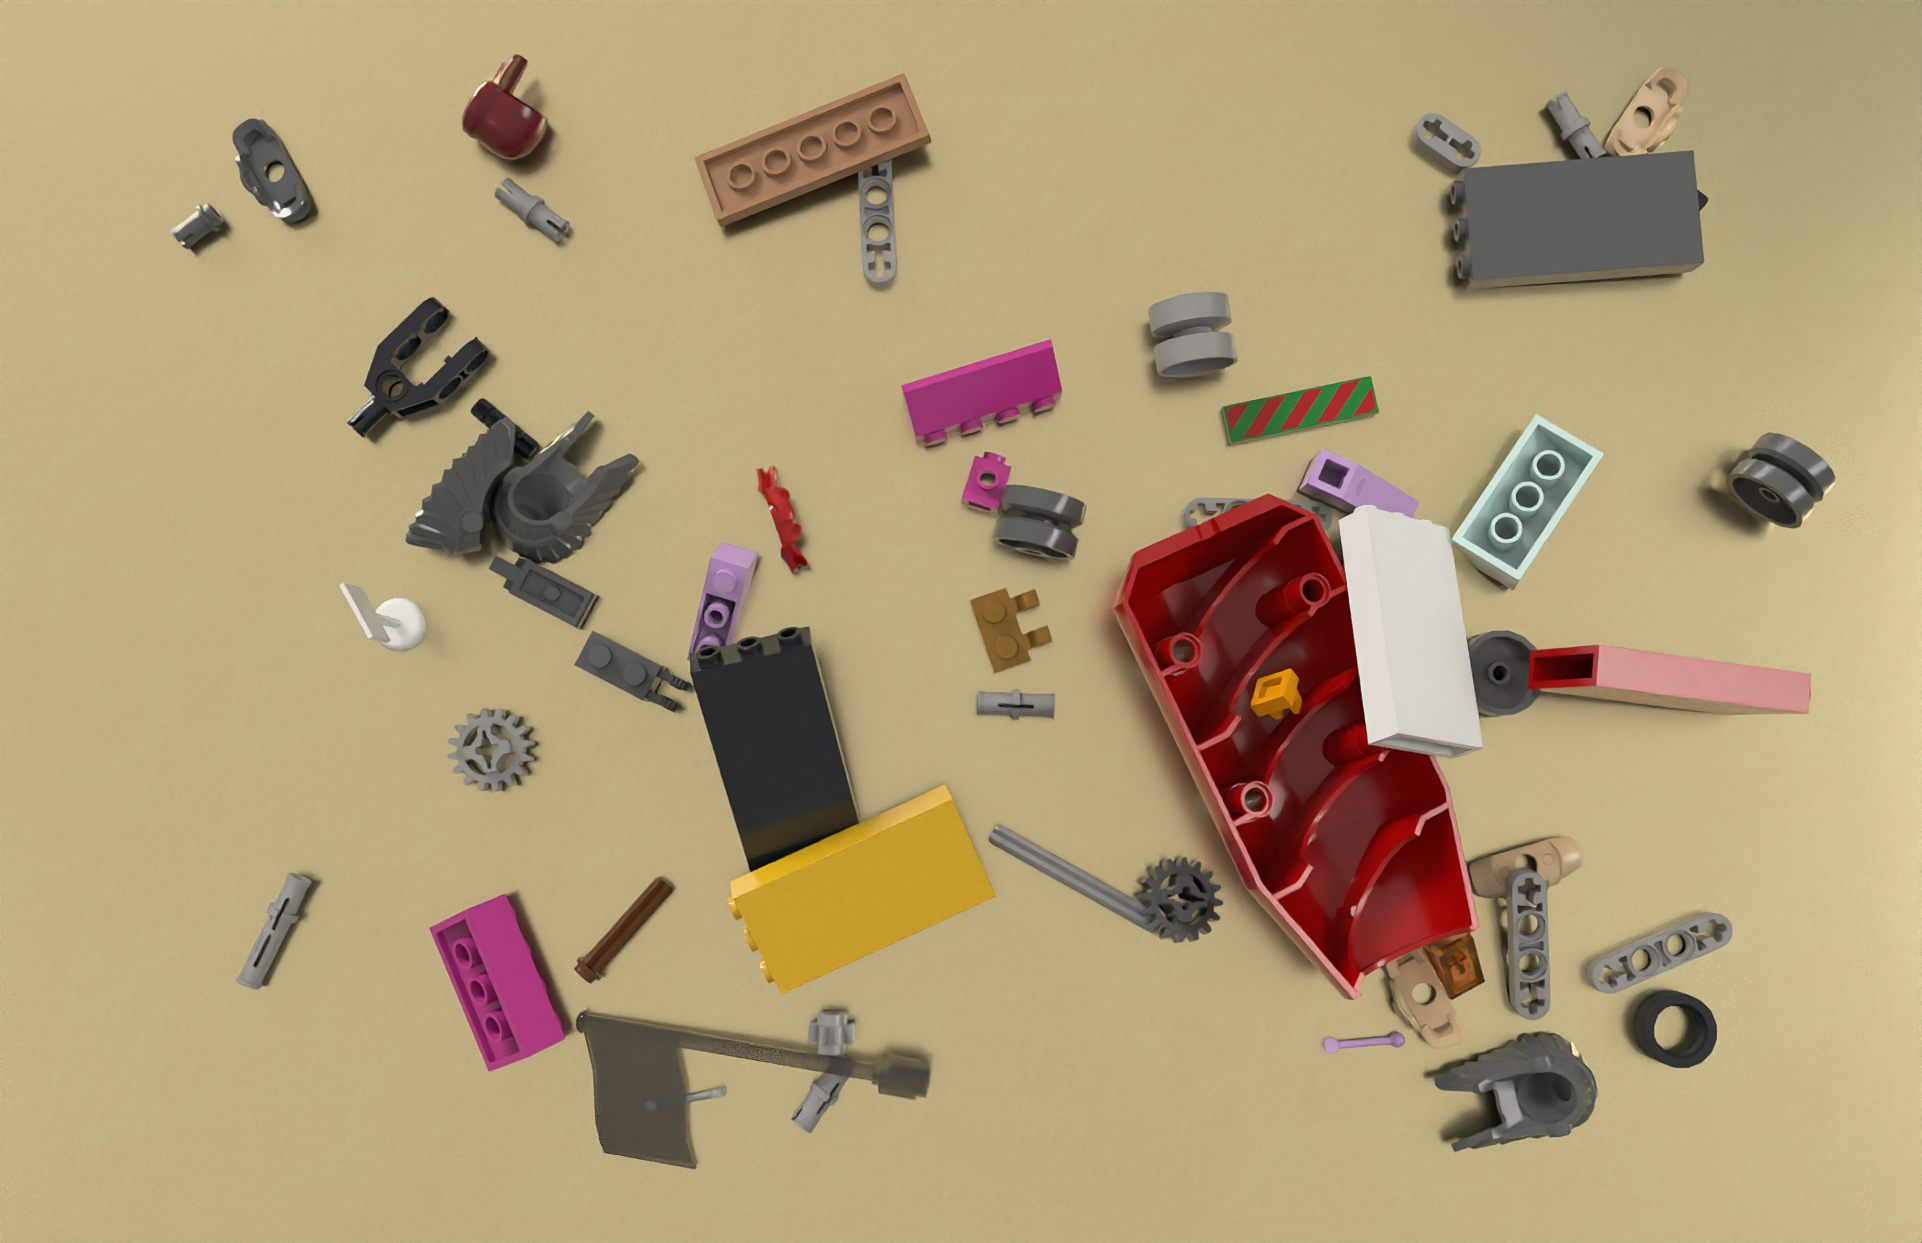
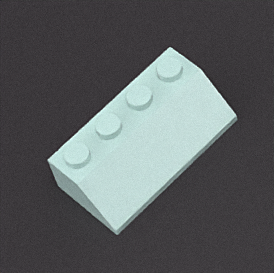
(1525, 501)

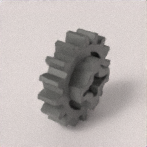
(1178, 915)

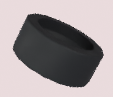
(1705, 1029)

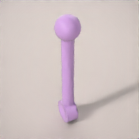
(1332, 1046)

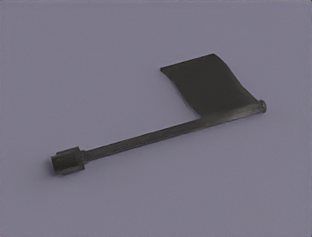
(644, 1090)

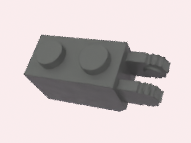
(627, 670)

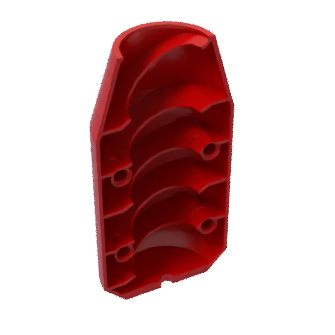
(1327, 832)

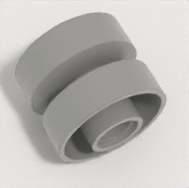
(1191, 326)

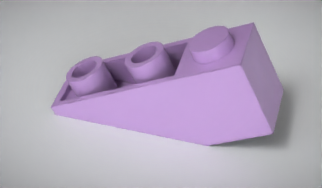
(1351, 486)
(723, 596)

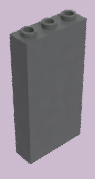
(1578, 220)

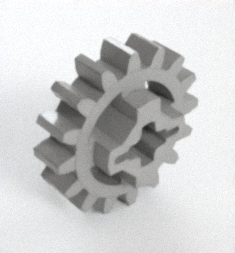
(489, 734)

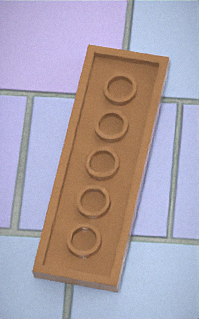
(812, 150)

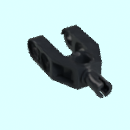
(396, 351)

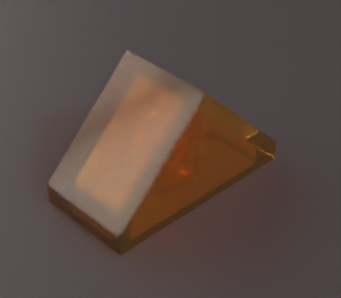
(1455, 964)

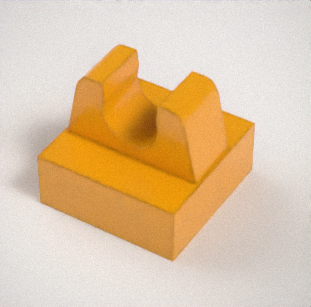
(1276, 693)

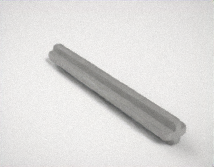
(1070, 876)

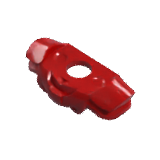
(783, 517)

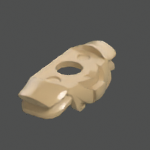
(1662, 97)
(1553, 857)
(1435, 1020)

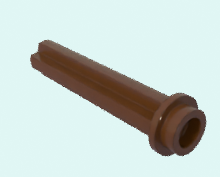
(623, 930)

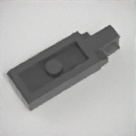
(545, 590)

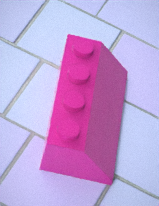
(982, 393)
(497, 983)

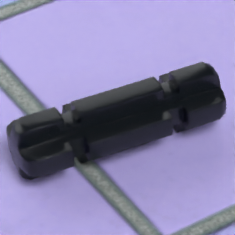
(487, 413)

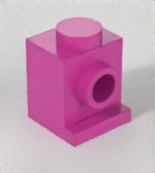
(983, 496)

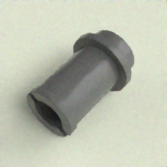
(197, 225)

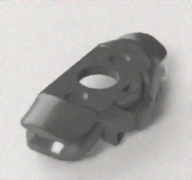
(256, 150)

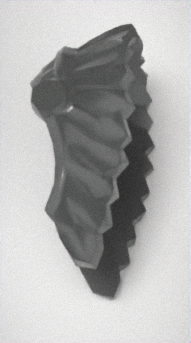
(549, 505)
(459, 506)
(1538, 1087)

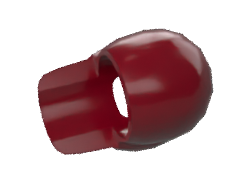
(501, 119)

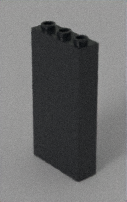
(774, 742)

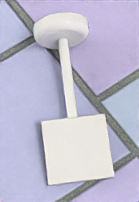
(395, 624)

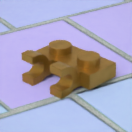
(1001, 630)

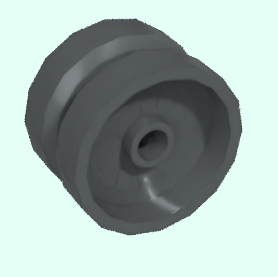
(1781, 480)
(1039, 521)
(1501, 673)

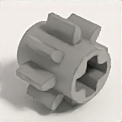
(831, 1033)

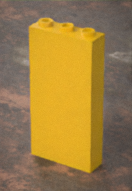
(860, 890)

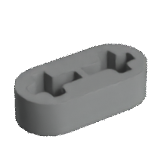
(1446, 142)

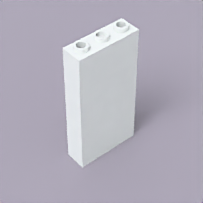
(1409, 634)

